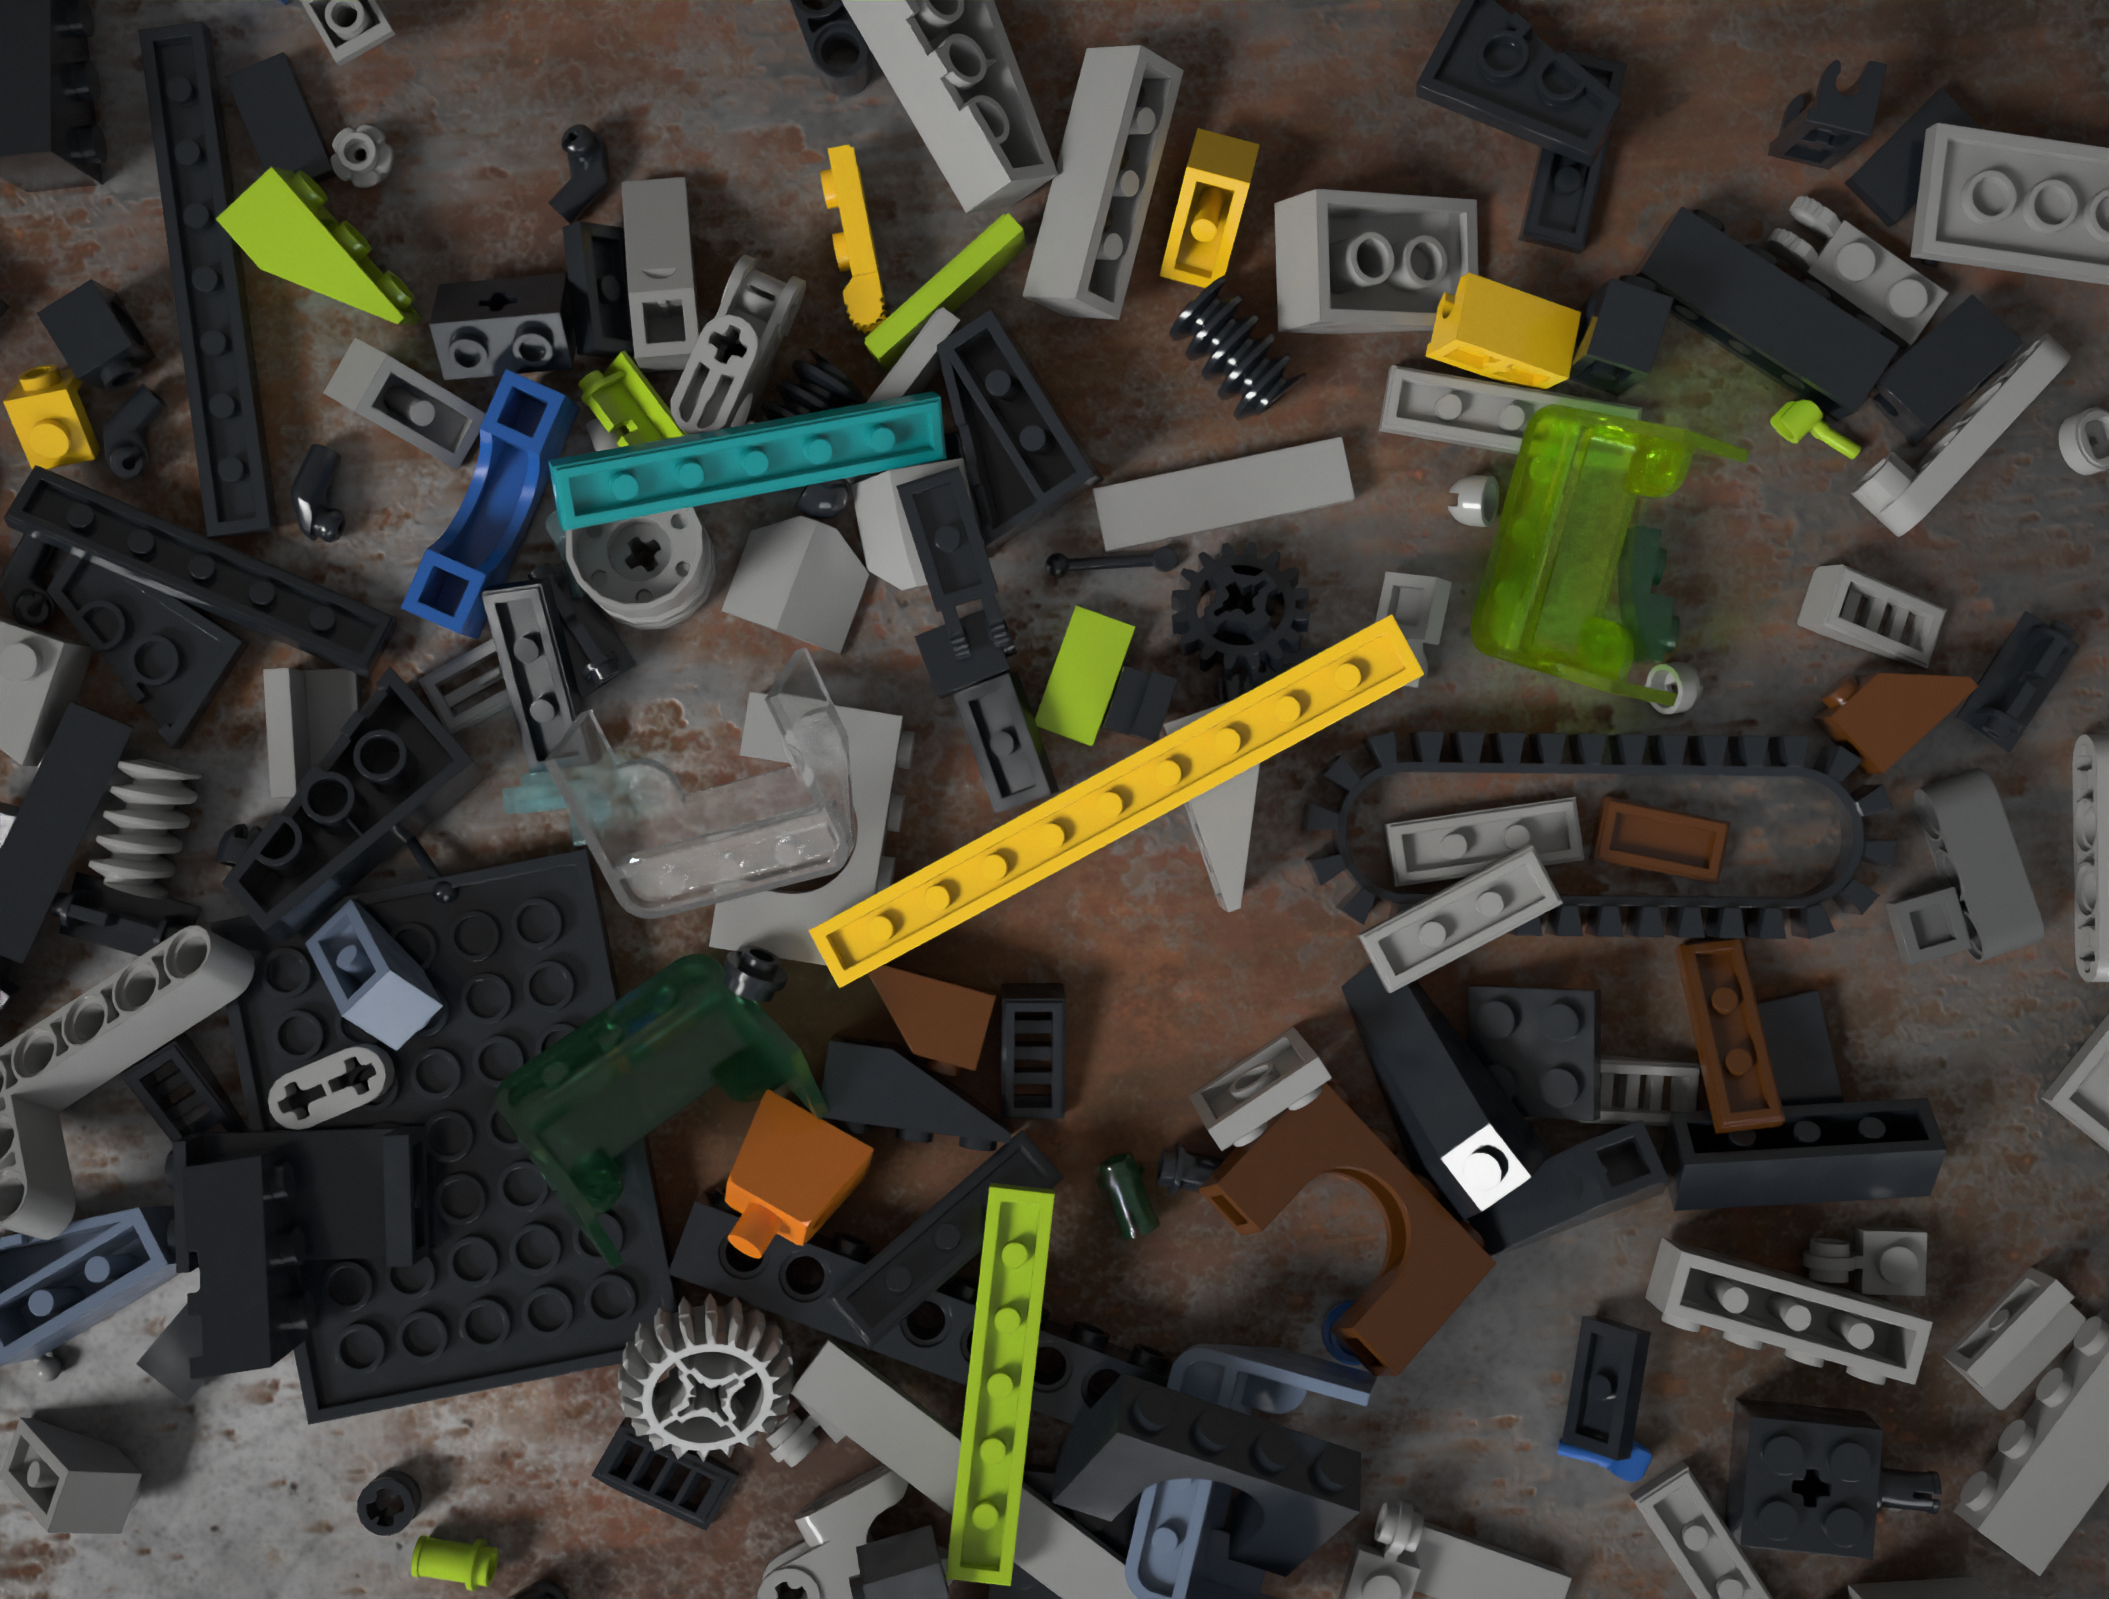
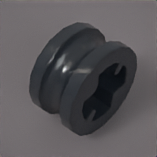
(376, 1520)

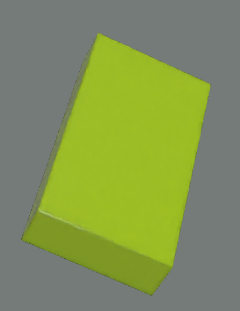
(1084, 676)

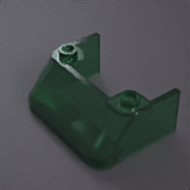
(635, 1071)

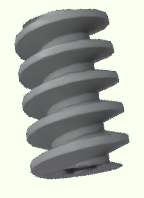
(145, 827)

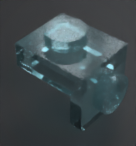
(538, 795)

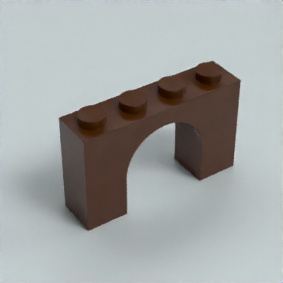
(1428, 1255)

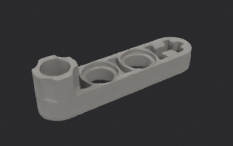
(1906, 495)
(2091, 855)

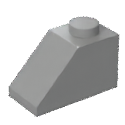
(405, 403)
(70, 1479)

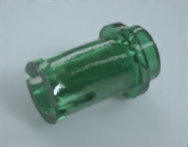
(1127, 1194)

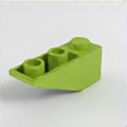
(296, 238)

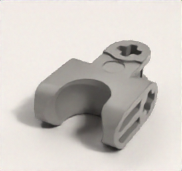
(728, 393)
(832, 1531)

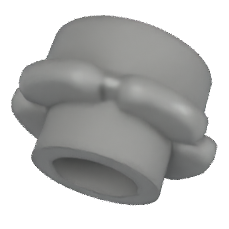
(370, 170)

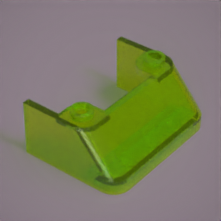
(1565, 539)

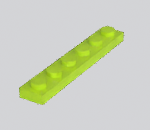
(1000, 1384)

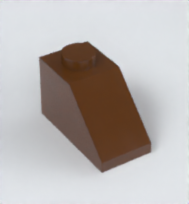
(1887, 713)
(936, 1015)

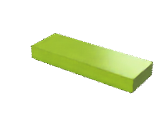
(947, 289)

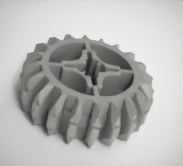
(713, 1357)

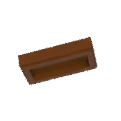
(1660, 840)

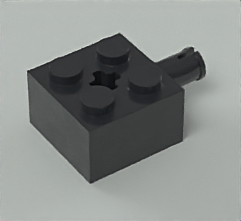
(1840, 1501)

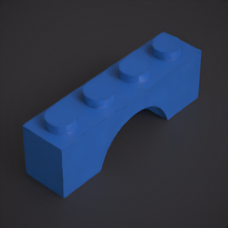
(517, 437)

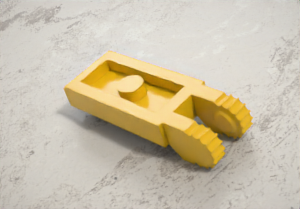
(855, 245)

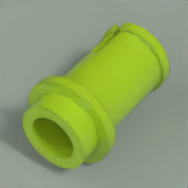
(455, 1561)

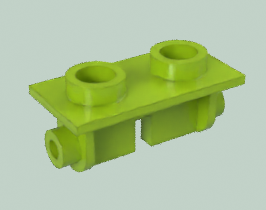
(628, 401)

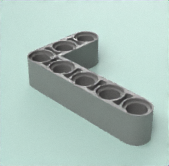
(88, 1046)

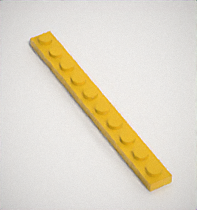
(1118, 800)

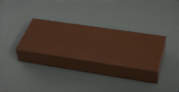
(1729, 1035)

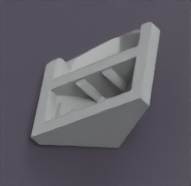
(884, 526)
(799, 582)

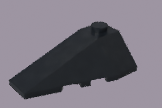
(1441, 1098)

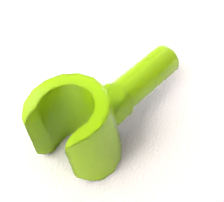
(1804, 416)

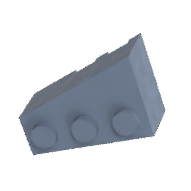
(78, 1278)

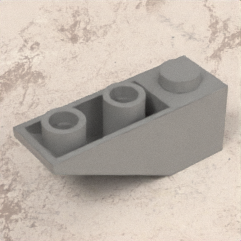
(660, 273)

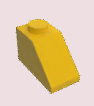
(1209, 208)

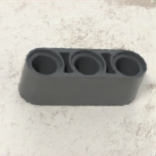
(1981, 859)

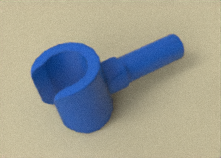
(1628, 1469)

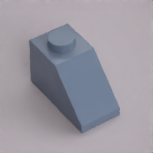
(372, 976)

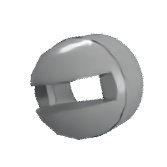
(1476, 500)
(1688, 684)

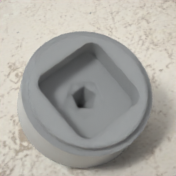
(2086, 441)

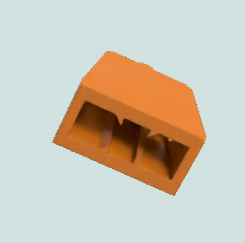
(790, 1175)

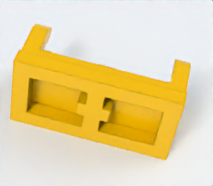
(1504, 334)

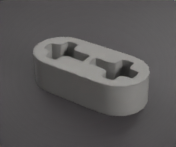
(326, 1072)

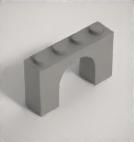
(781, 918)

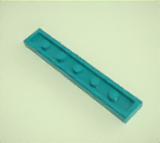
(747, 460)

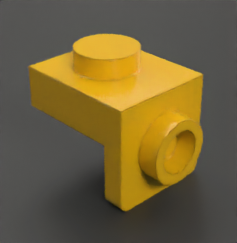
(51, 418)

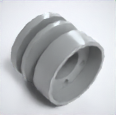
(610, 572)

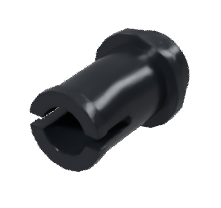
(1184, 1169)

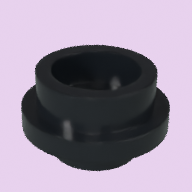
(754, 974)

